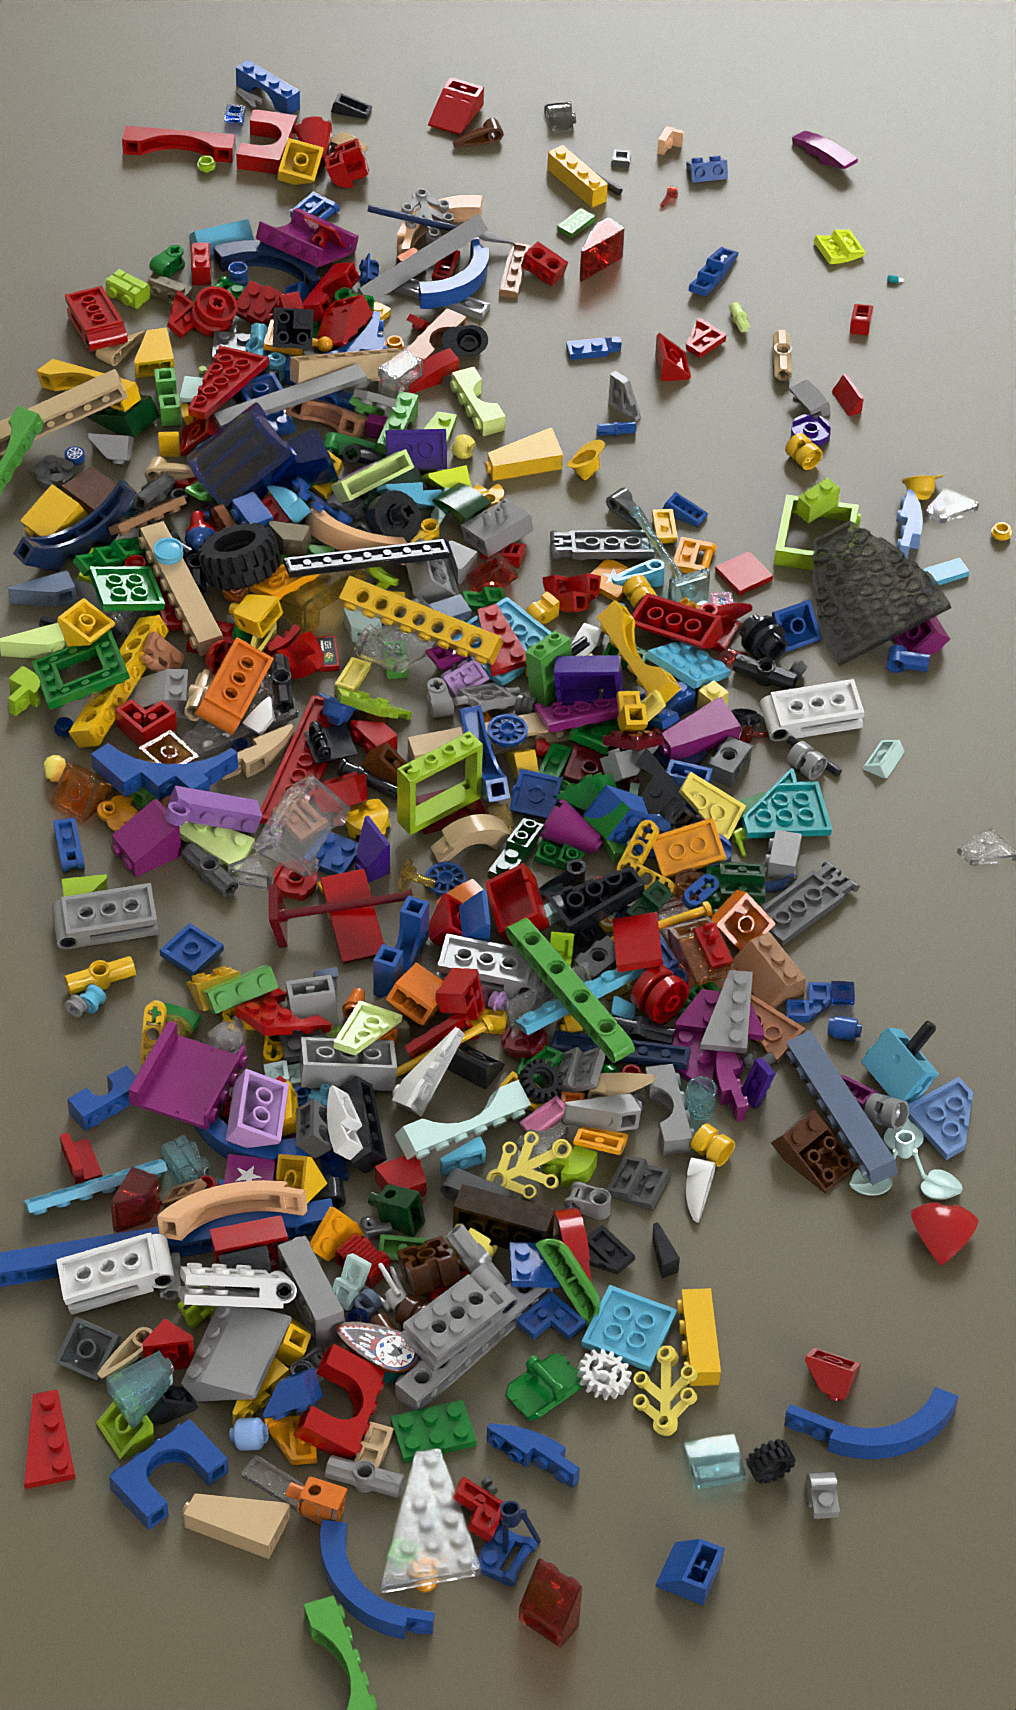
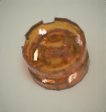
(684, 880)

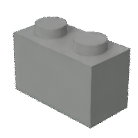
(784, 854)

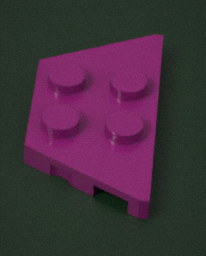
(700, 1010)
(701, 1061)

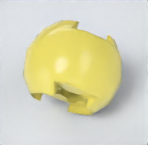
(463, 446)
(54, 767)

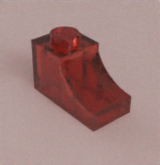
(492, 573)

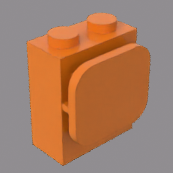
(416, 994)

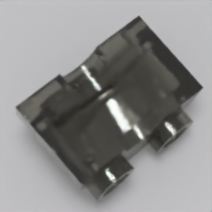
(560, 116)

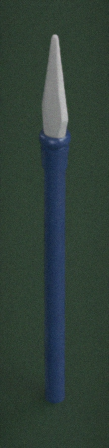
(486, 236)

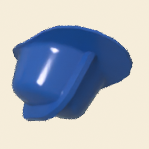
(336, 711)

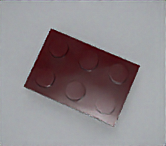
(471, 809)

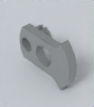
(352, 508)

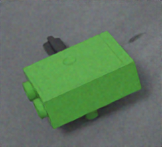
(541, 663)

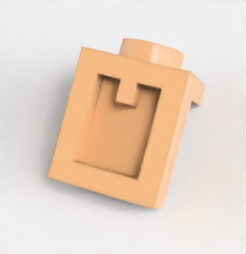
(669, 138)

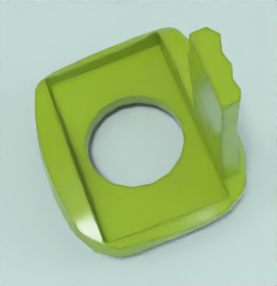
(385, 579)

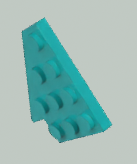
(789, 808)

